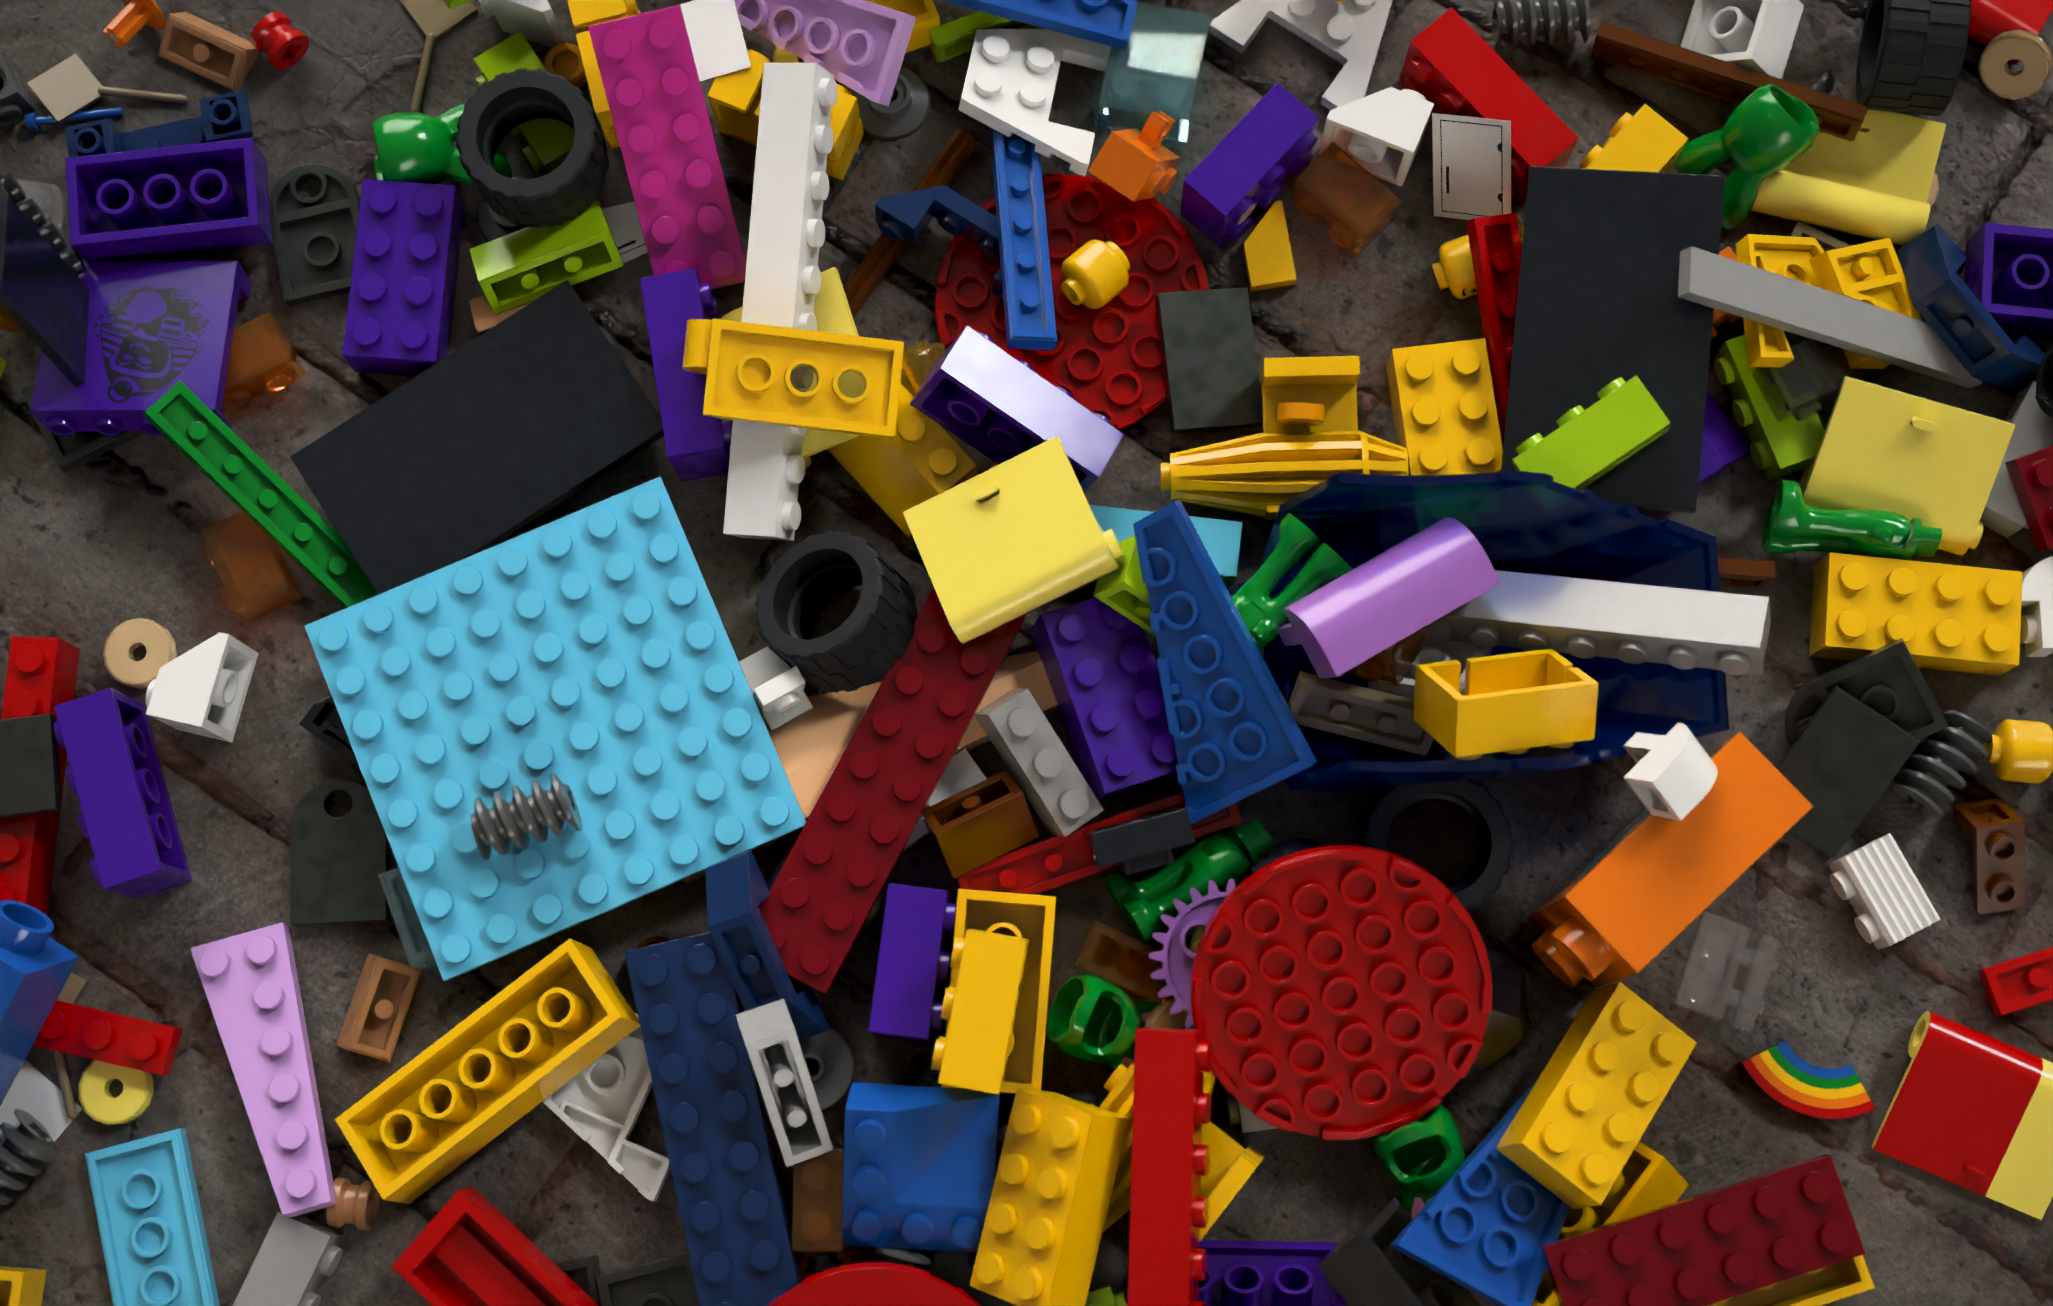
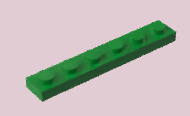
(260, 494)

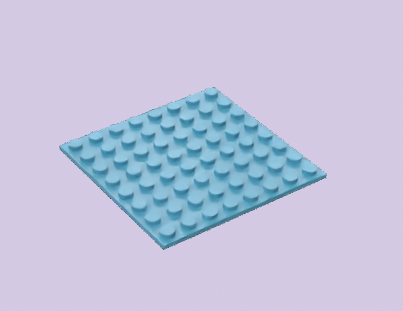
(568, 658)

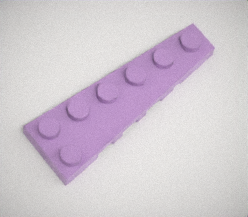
(848, 38)
(265, 1036)

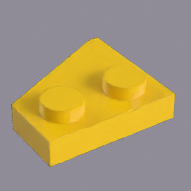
(1868, 274)

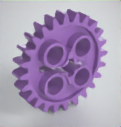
(1175, 956)

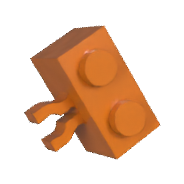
(1137, 161)

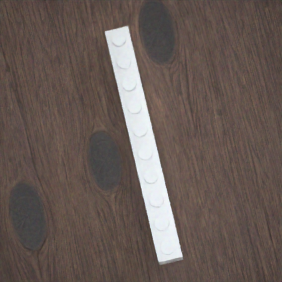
(781, 284)

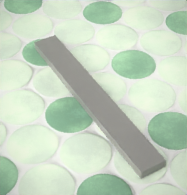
(1817, 314)

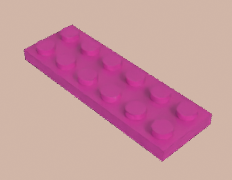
(669, 145)

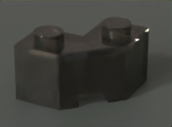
(1806, 383)

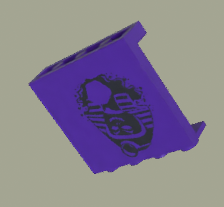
(143, 337)

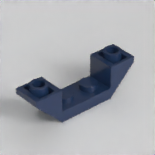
(222, 119)
(910, 213)
(1961, 318)
(746, 946)

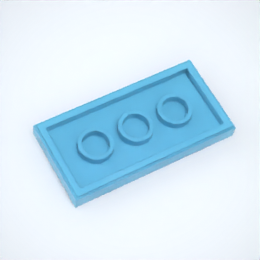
(152, 1223)

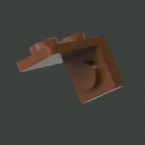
(1997, 853)

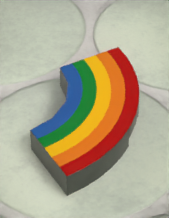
(1806, 1088)

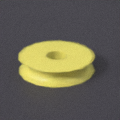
(101, 1105)

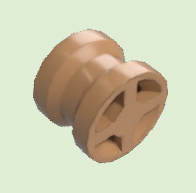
(354, 1205)

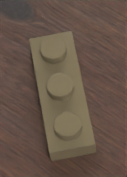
(1357, 713)

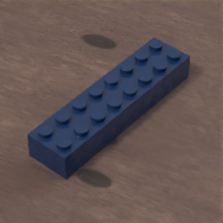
(714, 1124)

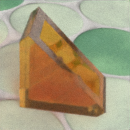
(1121, 962)

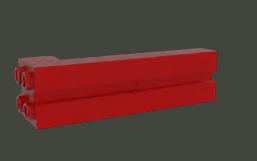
(482, 1259)

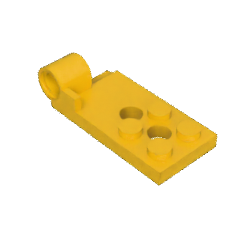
(752, 367)

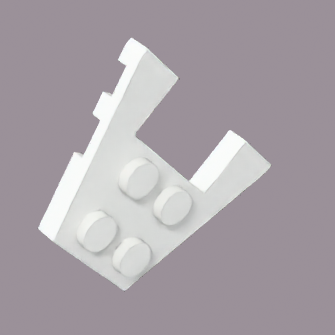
(1343, 31)
(1014, 84)
(603, 1109)

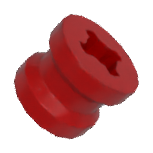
(278, 39)

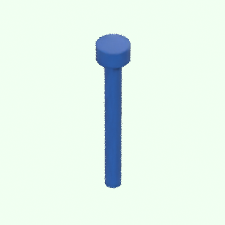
(34, 122)

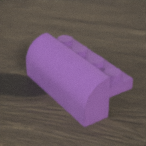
(1389, 597)

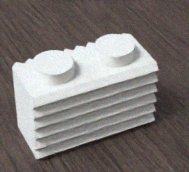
(1882, 892)

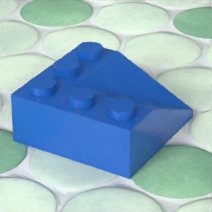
(918, 1166)

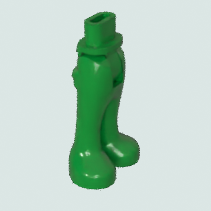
(1875, 533)
(1253, 601)
(1212, 858)

